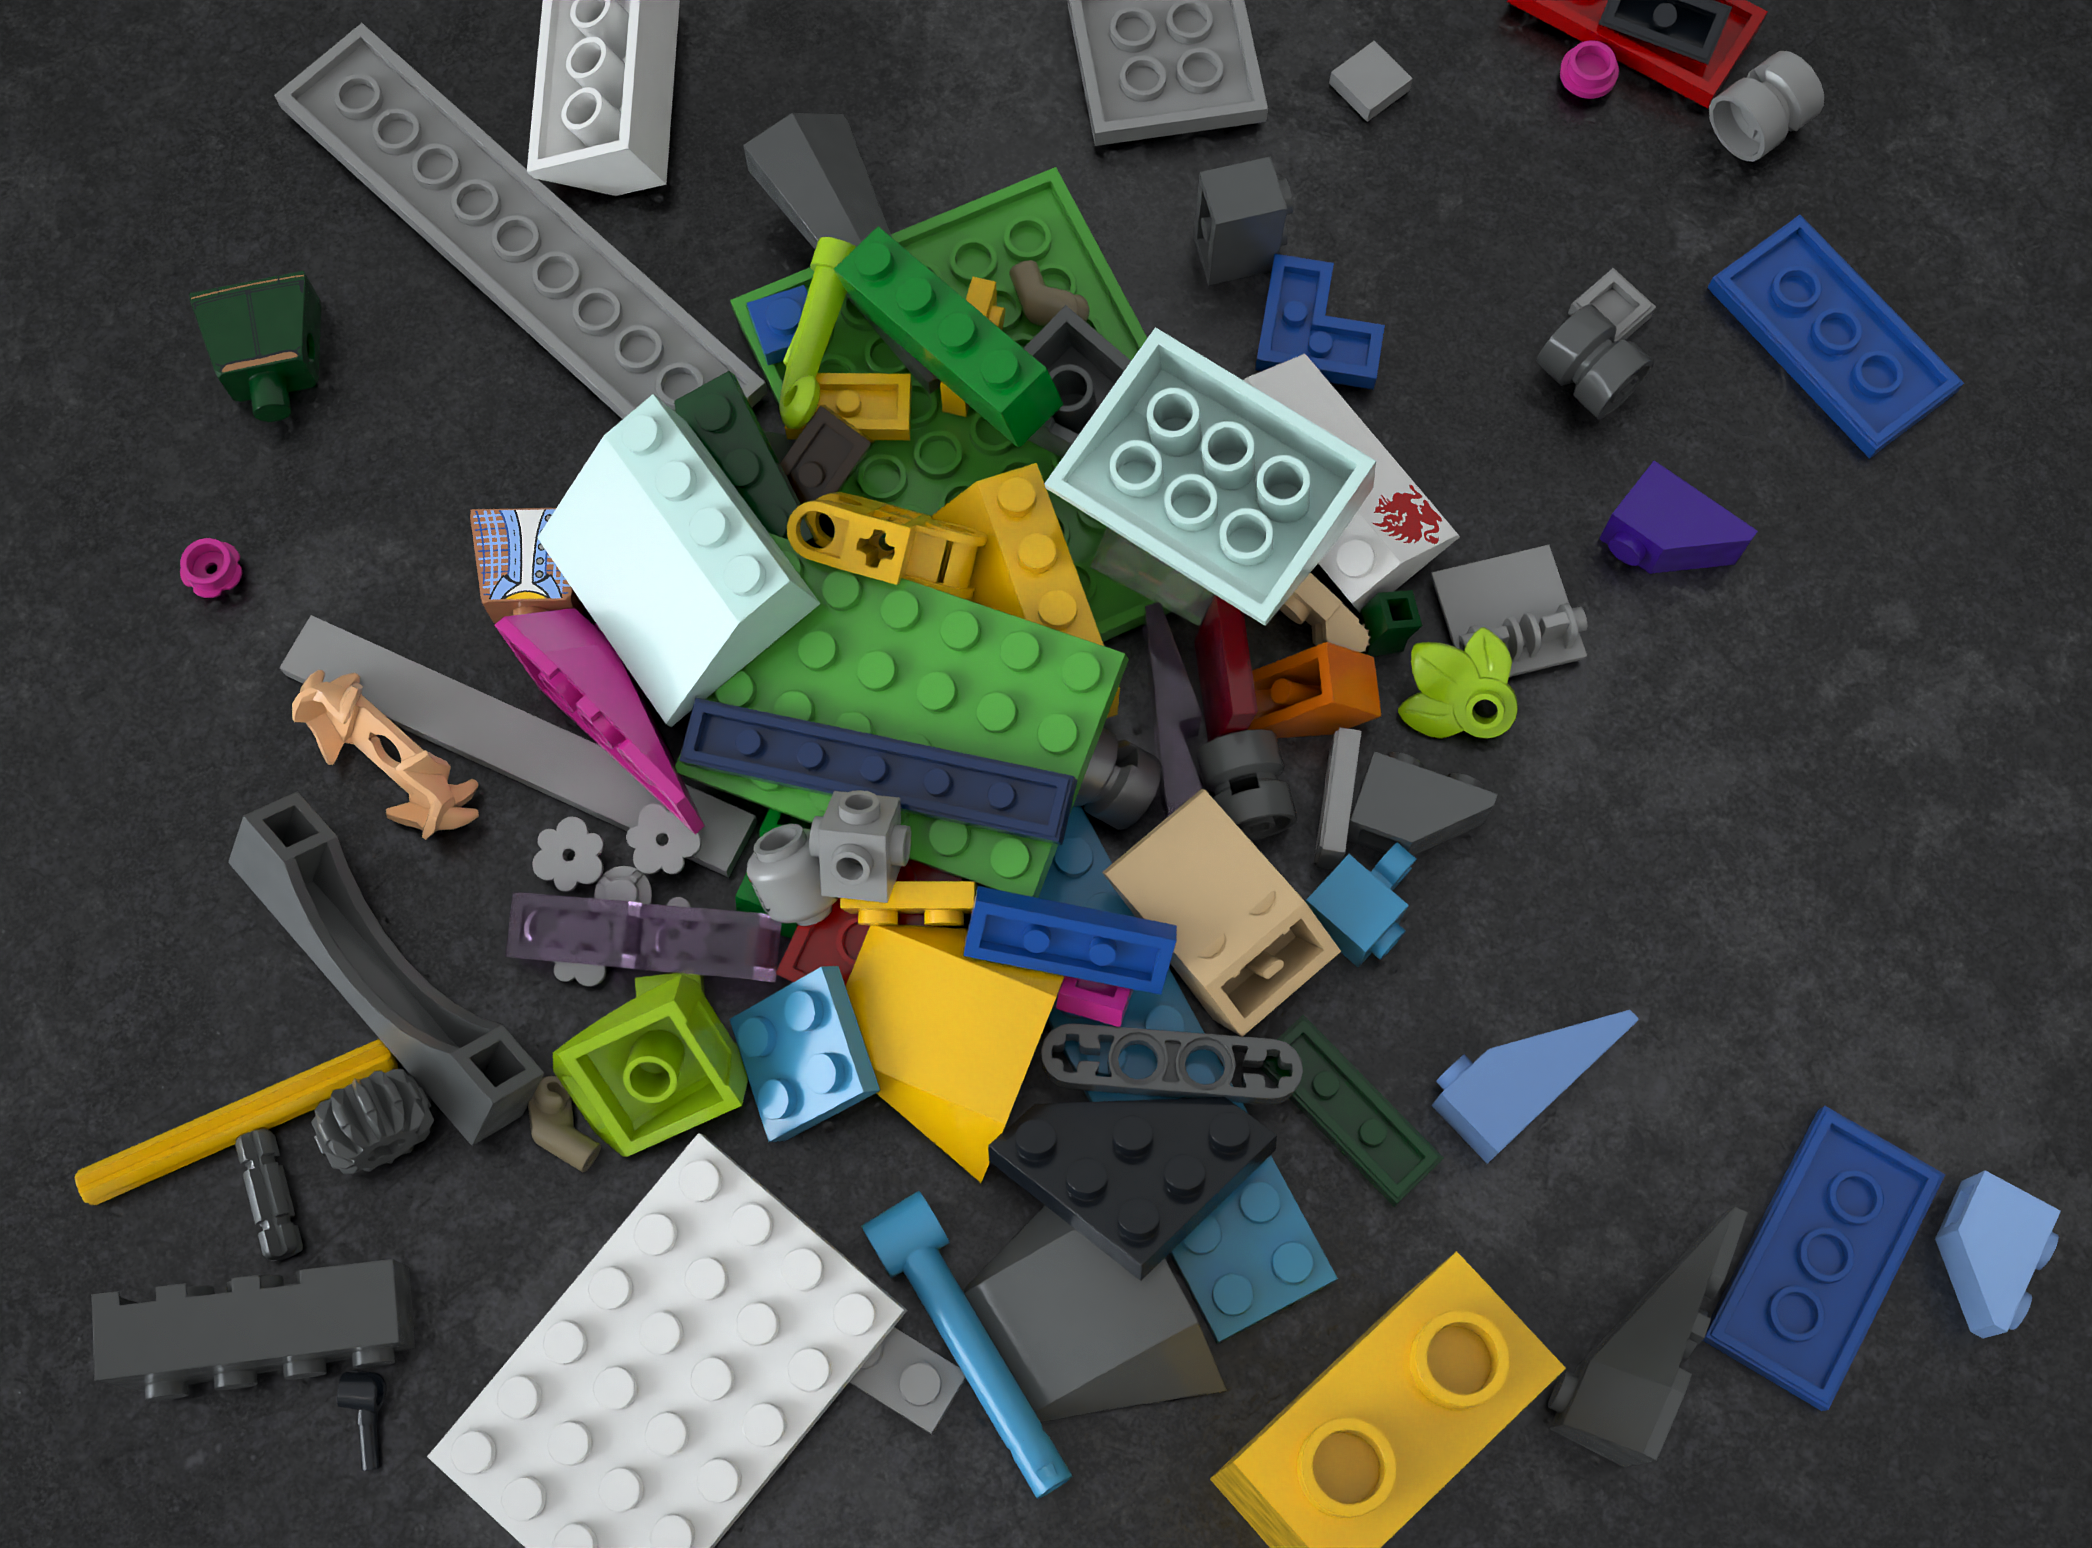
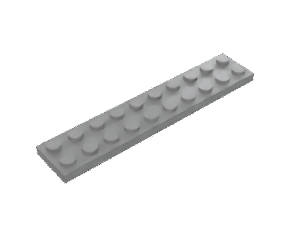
(505, 229)

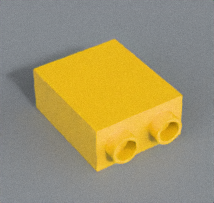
(1390, 1417)

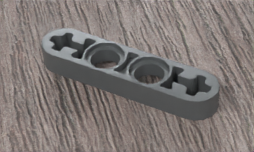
(1171, 1053)

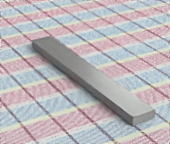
(506, 738)

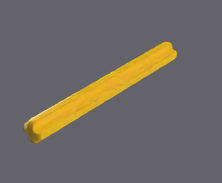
(223, 1126)

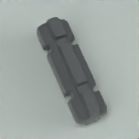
(268, 1194)

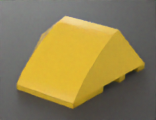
(948, 1033)

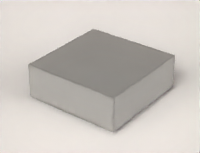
(1370, 80)
(1618, 302)

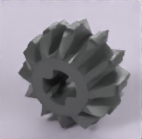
(372, 1121)

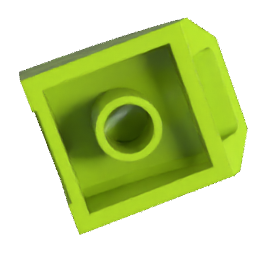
(653, 1068)

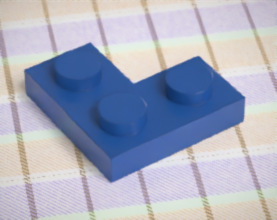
(1297, 325)

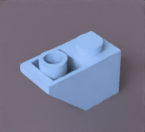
(1991, 1249)

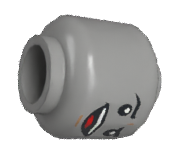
(788, 877)

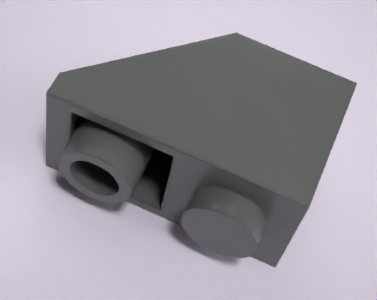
(1415, 805)

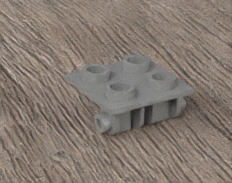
(1519, 602)

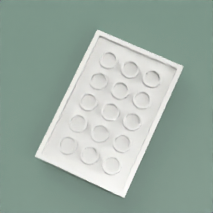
(670, 1370)

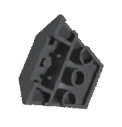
(1087, 1329)

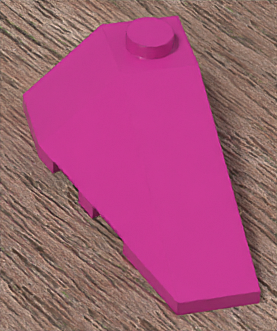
(596, 690)

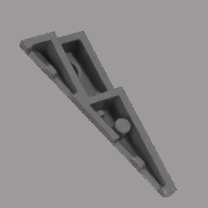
(825, 191)

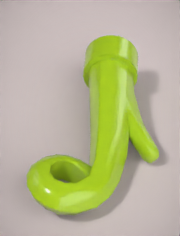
(822, 306)

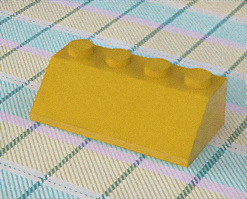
(1026, 557)

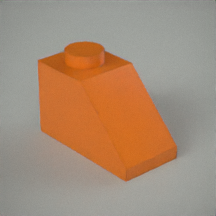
(1316, 692)

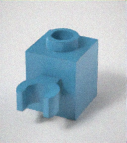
(1361, 907)

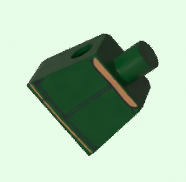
(262, 339)

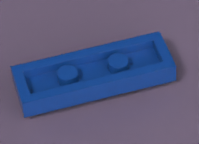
(1070, 940)

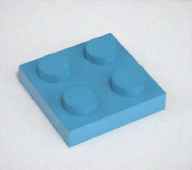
(804, 1054)

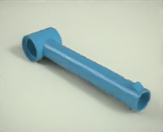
(909, 1242)

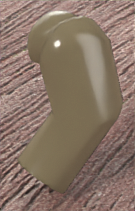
(1040, 301)
(554, 1126)

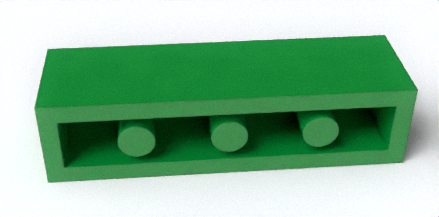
(949, 337)

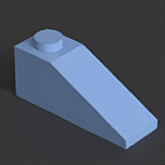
(1518, 1080)

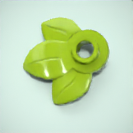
(1455, 681)

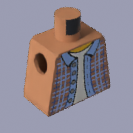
(514, 566)

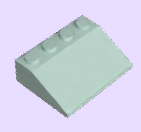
(1213, 477)
(672, 560)

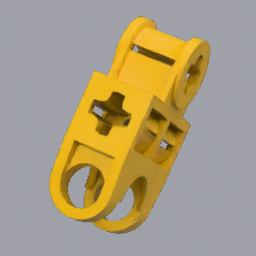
(924, 552)

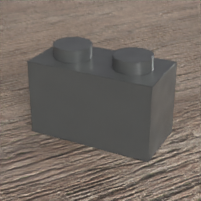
(1240, 219)

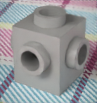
(860, 845)

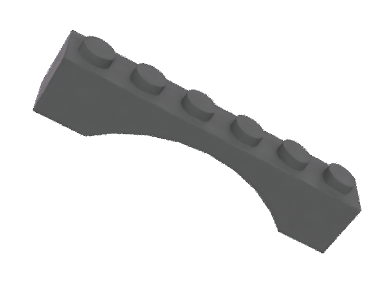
(458, 1058)

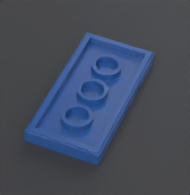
(1835, 336)
(1823, 1258)

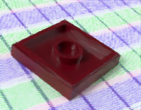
(1225, 670)

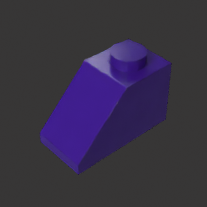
(1673, 526)

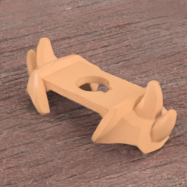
(342, 715)

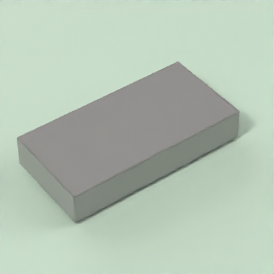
(1337, 798)

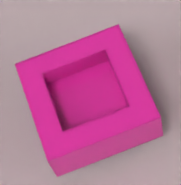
(1094, 1000)

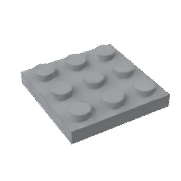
(1166, 67)

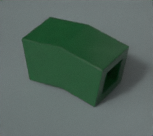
(1390, 621)

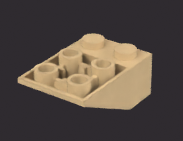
(1238, 921)

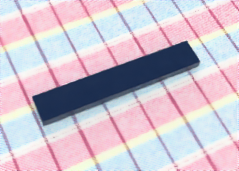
(924, 777)

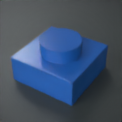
(777, 320)

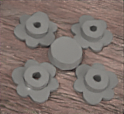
(620, 882)

